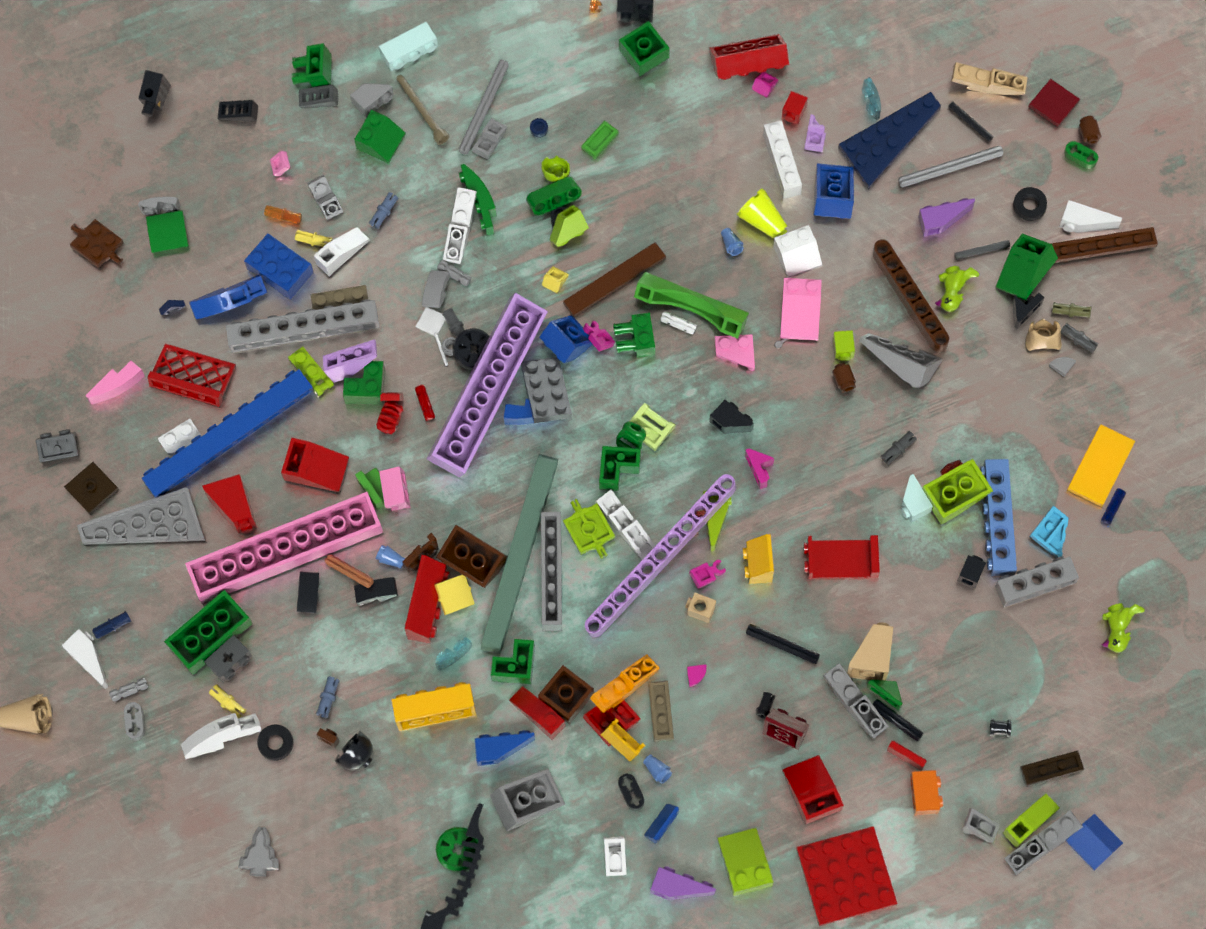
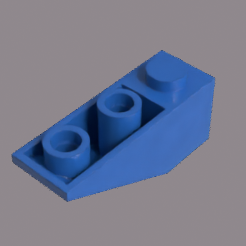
(498, 748)

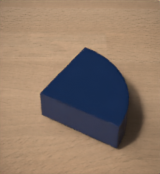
(170, 305)

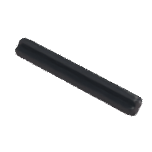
(782, 643)

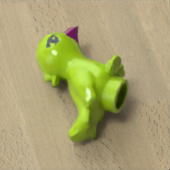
(953, 282)
(1118, 620)

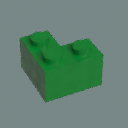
(366, 389)
(616, 461)
(515, 669)

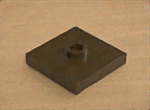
(91, 488)

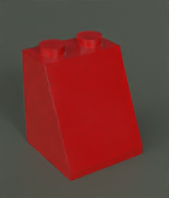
(232, 502)

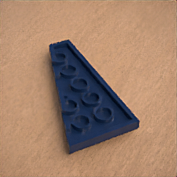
(885, 140)

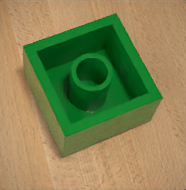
(644, 48)

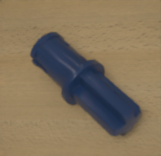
(111, 625)

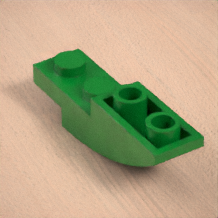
(483, 202)

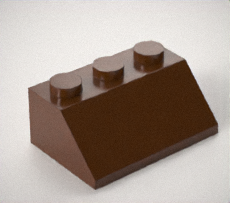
(471, 556)

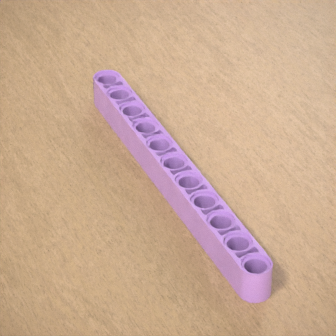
(663, 546)

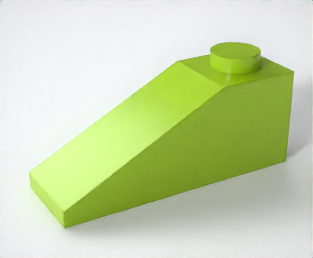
(717, 521)

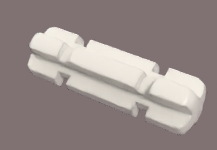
(678, 322)

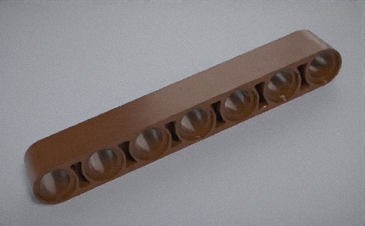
(910, 304)

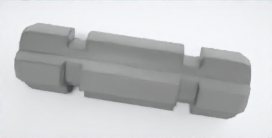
(454, 273)
(128, 689)

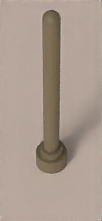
(440, 134)

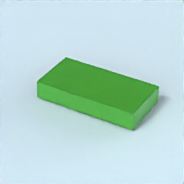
(599, 139)

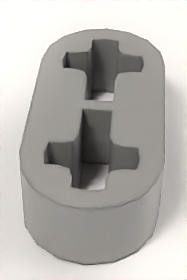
(129, 721)

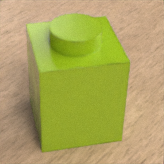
(843, 345)

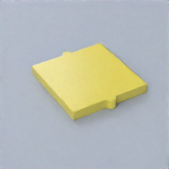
(454, 594)

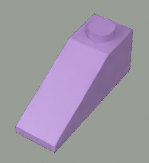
(349, 361)

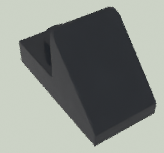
(1023, 311)

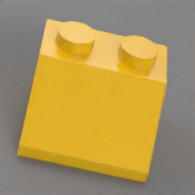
(759, 560)

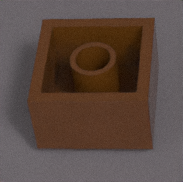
(566, 694)

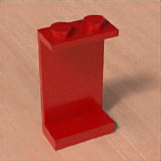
(842, 558)

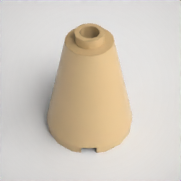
(27, 715)

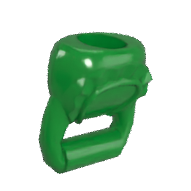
(632, 433)

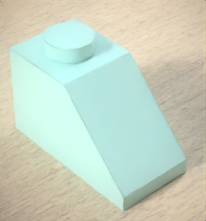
(915, 501)

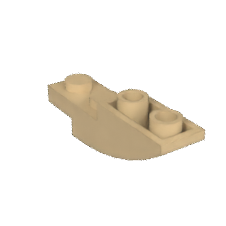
(987, 81)

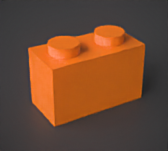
(925, 792)

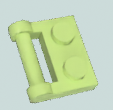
(654, 436)

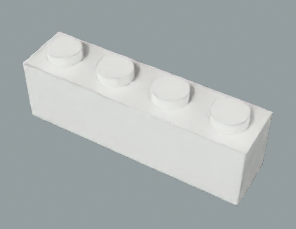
(782, 159)

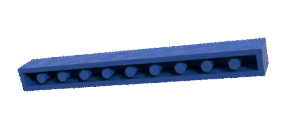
(227, 434)

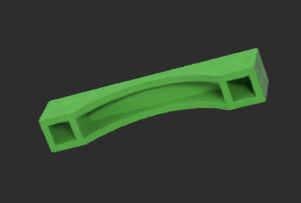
(660, 291)

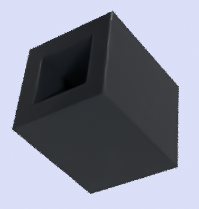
(971, 571)

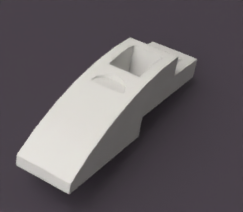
(460, 225)
(211, 736)

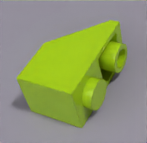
(568, 225)

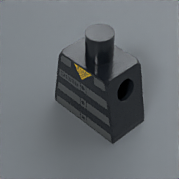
(153, 92)

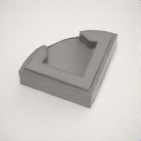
(1062, 365)

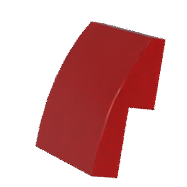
(600, 721)

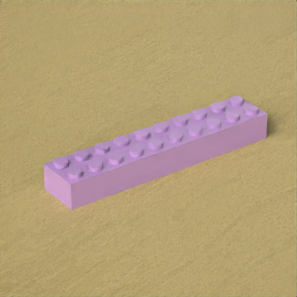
(487, 385)

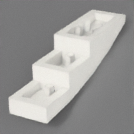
(625, 524)

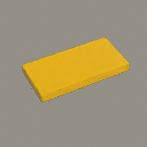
(1101, 465)

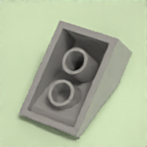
(526, 799)

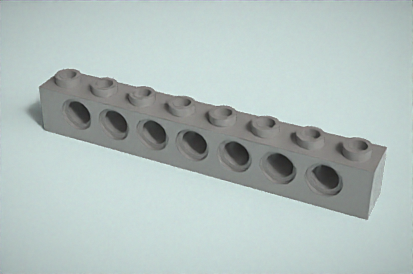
(294, 333)

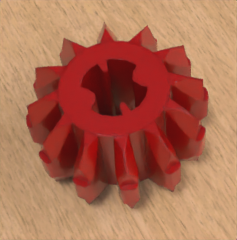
(389, 417)

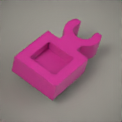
(599, 338)
(705, 575)

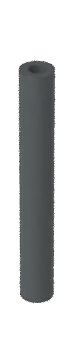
(982, 249)

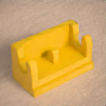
(622, 740)

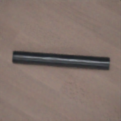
(970, 121)

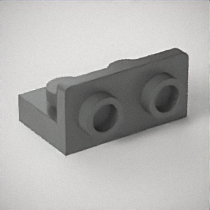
(58, 446)

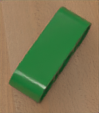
(554, 195)

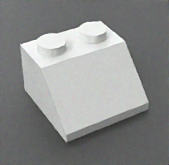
(797, 251)

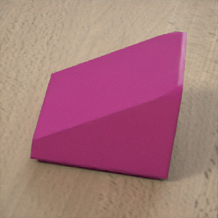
(764, 84)

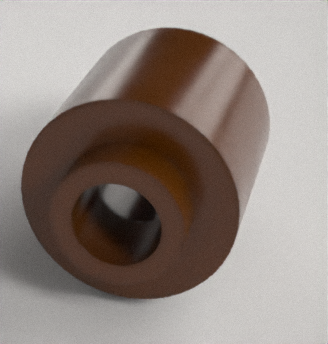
(1089, 130)
(844, 377)

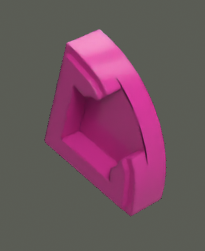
(696, 674)

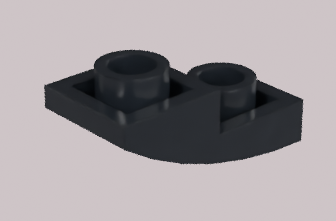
(380, 590)
(308, 592)

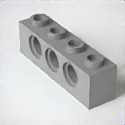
(1010, 595)

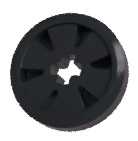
(462, 347)

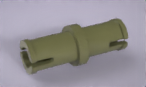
(1071, 310)

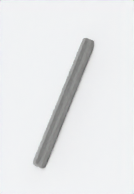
(483, 107)
(950, 166)

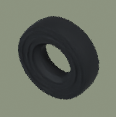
(1030, 192)
(283, 751)

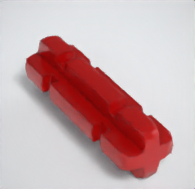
(424, 402)

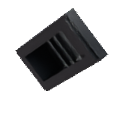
(249, 113)

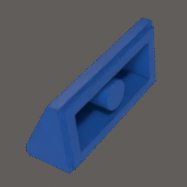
(662, 823)

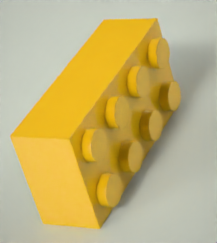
(433, 706)

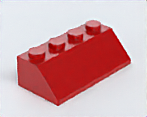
(749, 56)
(424, 602)

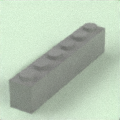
(551, 571)

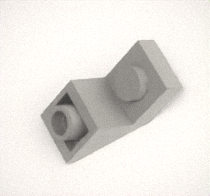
(324, 197)

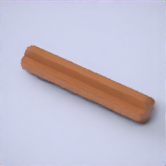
(349, 571)

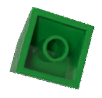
(379, 137)

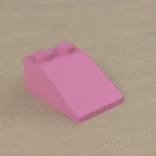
(800, 309)

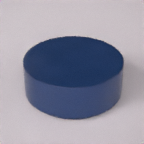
(538, 127)

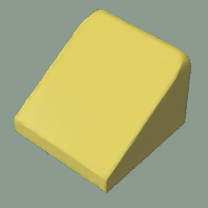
(554, 279)

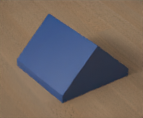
(1094, 842)

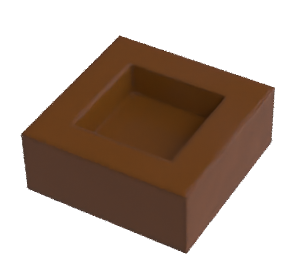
(328, 737)

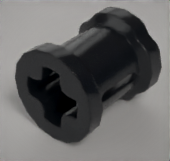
(1000, 727)

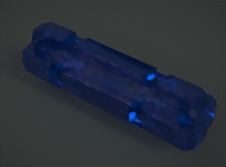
(1113, 506)

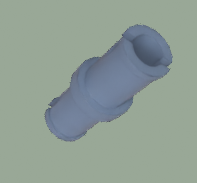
(383, 210)
(327, 697)

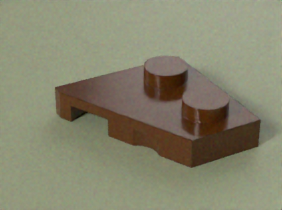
(429, 549)

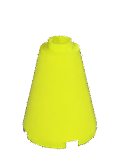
(763, 215)

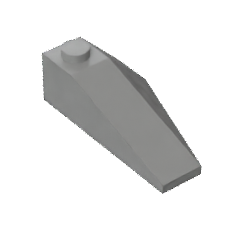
(909, 365)

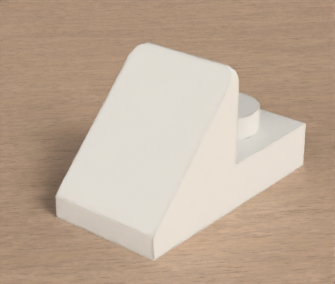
(615, 856)

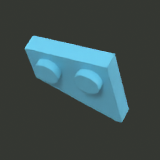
(1051, 532)

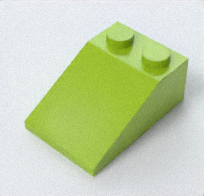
(957, 491)
(745, 862)

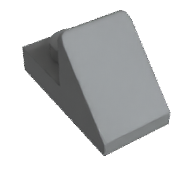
(980, 826)

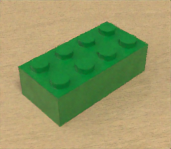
(208, 631)

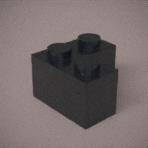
(635, 10)

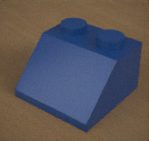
(566, 338)

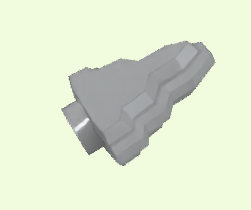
(259, 856)

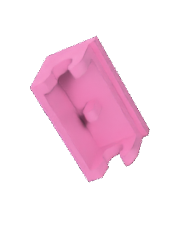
(394, 488)

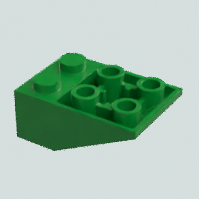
(1026, 266)

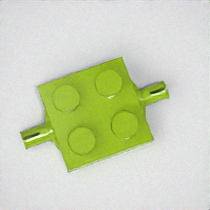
(589, 529)

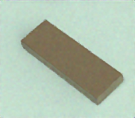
(661, 711)

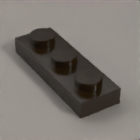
(1052, 768)

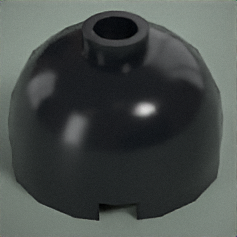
(356, 753)

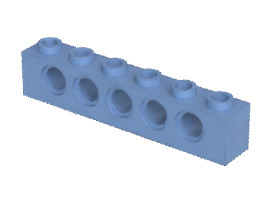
(999, 566)

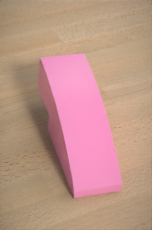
(115, 383)

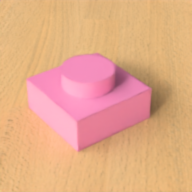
(280, 163)

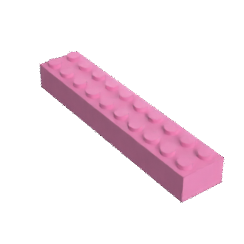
(284, 547)

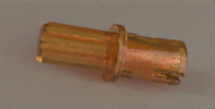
(283, 214)

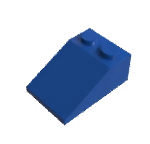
(834, 191)

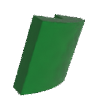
(167, 231)

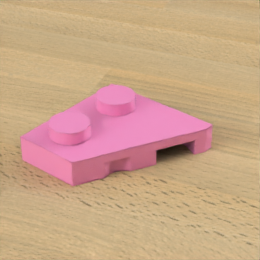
(736, 350)

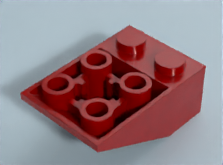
(314, 465)
(813, 789)

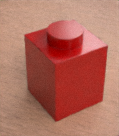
(794, 107)

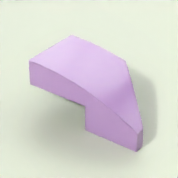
(815, 136)

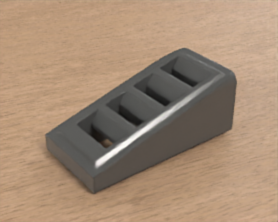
(329, 92)

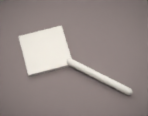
(432, 322)

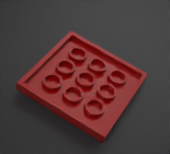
(846, 876)

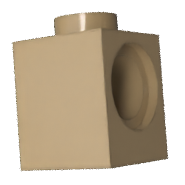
(704, 615)

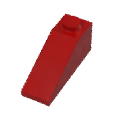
(538, 712)

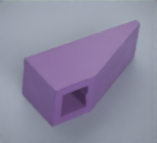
(939, 218)
(674, 886)

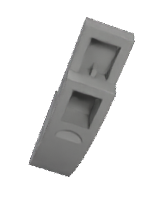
(854, 701)
(1043, 842)

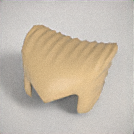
(1043, 336)

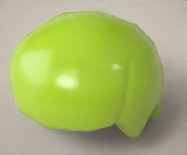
(555, 168)

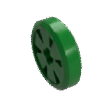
(446, 846)

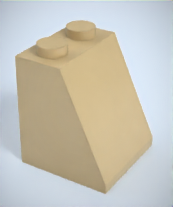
(873, 655)

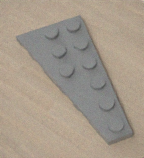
(156, 520)

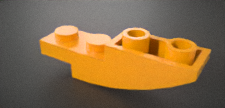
(625, 683)

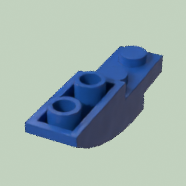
(228, 298)

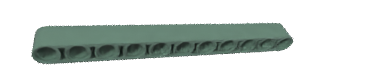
(519, 554)

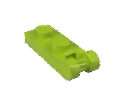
(302, 360)

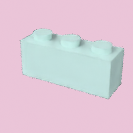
(408, 46)

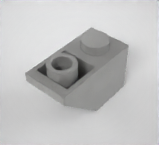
(371, 97)

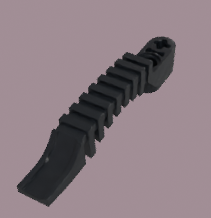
(436, 920)

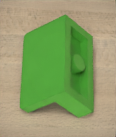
(371, 483)

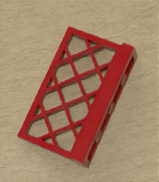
(190, 389)

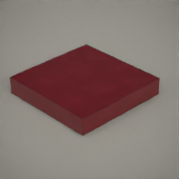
(1054, 102)

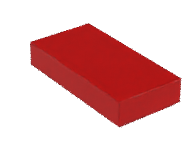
(391, 396)
(906, 755)

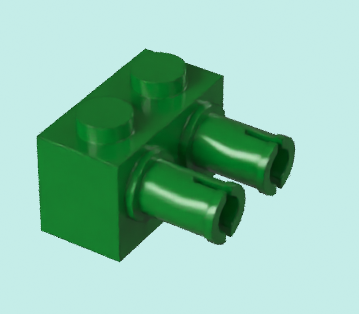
(317, 66)
(643, 338)

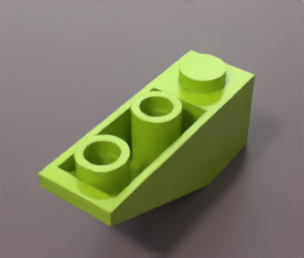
(1030, 820)

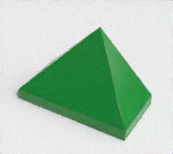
(887, 691)

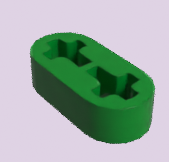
(1081, 154)

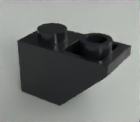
(730, 420)

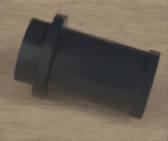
(765, 705)

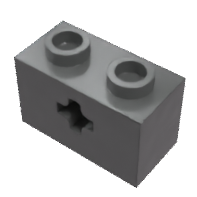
(230, 649)

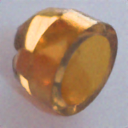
(594, 6)

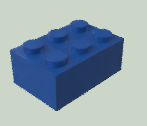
(279, 266)

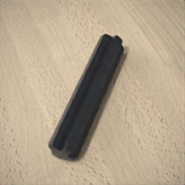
(898, 720)

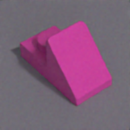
(757, 462)

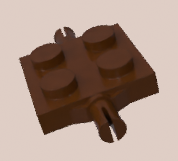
(96, 243)

